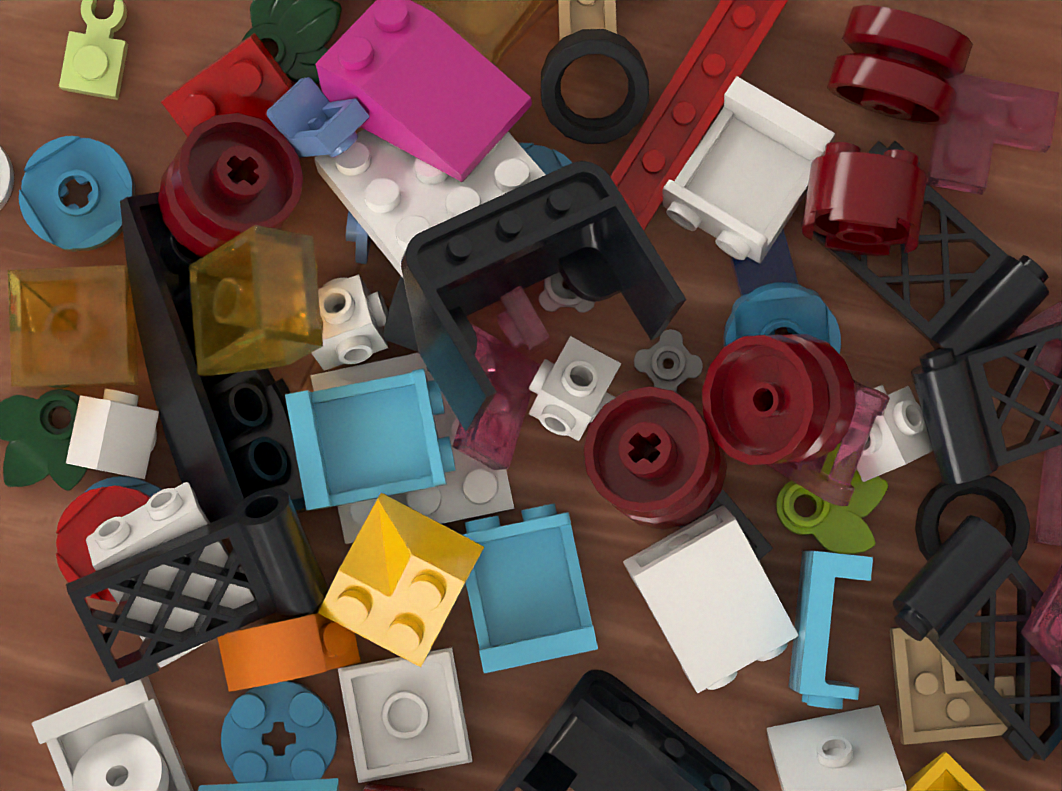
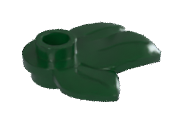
(299, 31)
(35, 443)

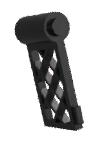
(987, 304)
(962, 412)
(276, 568)
(947, 597)

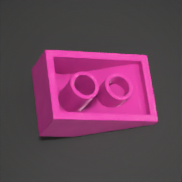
(422, 86)

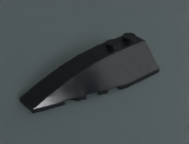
(222, 429)

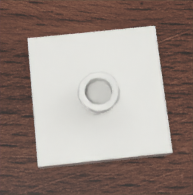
(405, 716)
(836, 753)

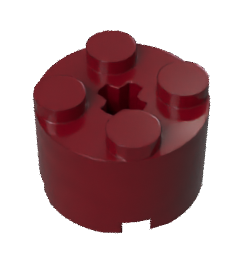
(865, 200)

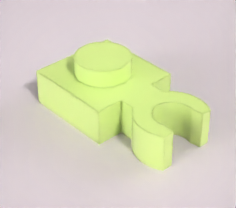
(94, 59)

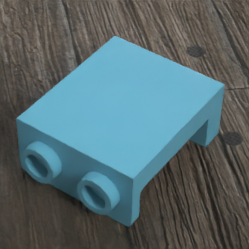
(369, 439)
(528, 590)
(813, 626)

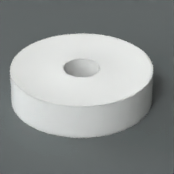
(117, 757)

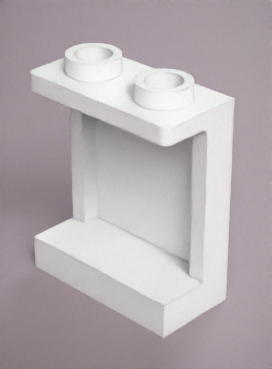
(747, 172)
(161, 519)
(712, 599)
(119, 711)

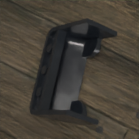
(551, 225)
(616, 742)

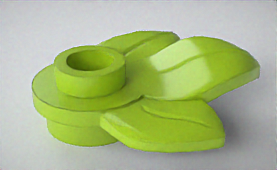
(834, 526)

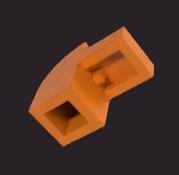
(285, 651)

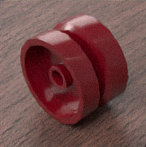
(900, 65)
(228, 179)
(778, 399)
(629, 437)

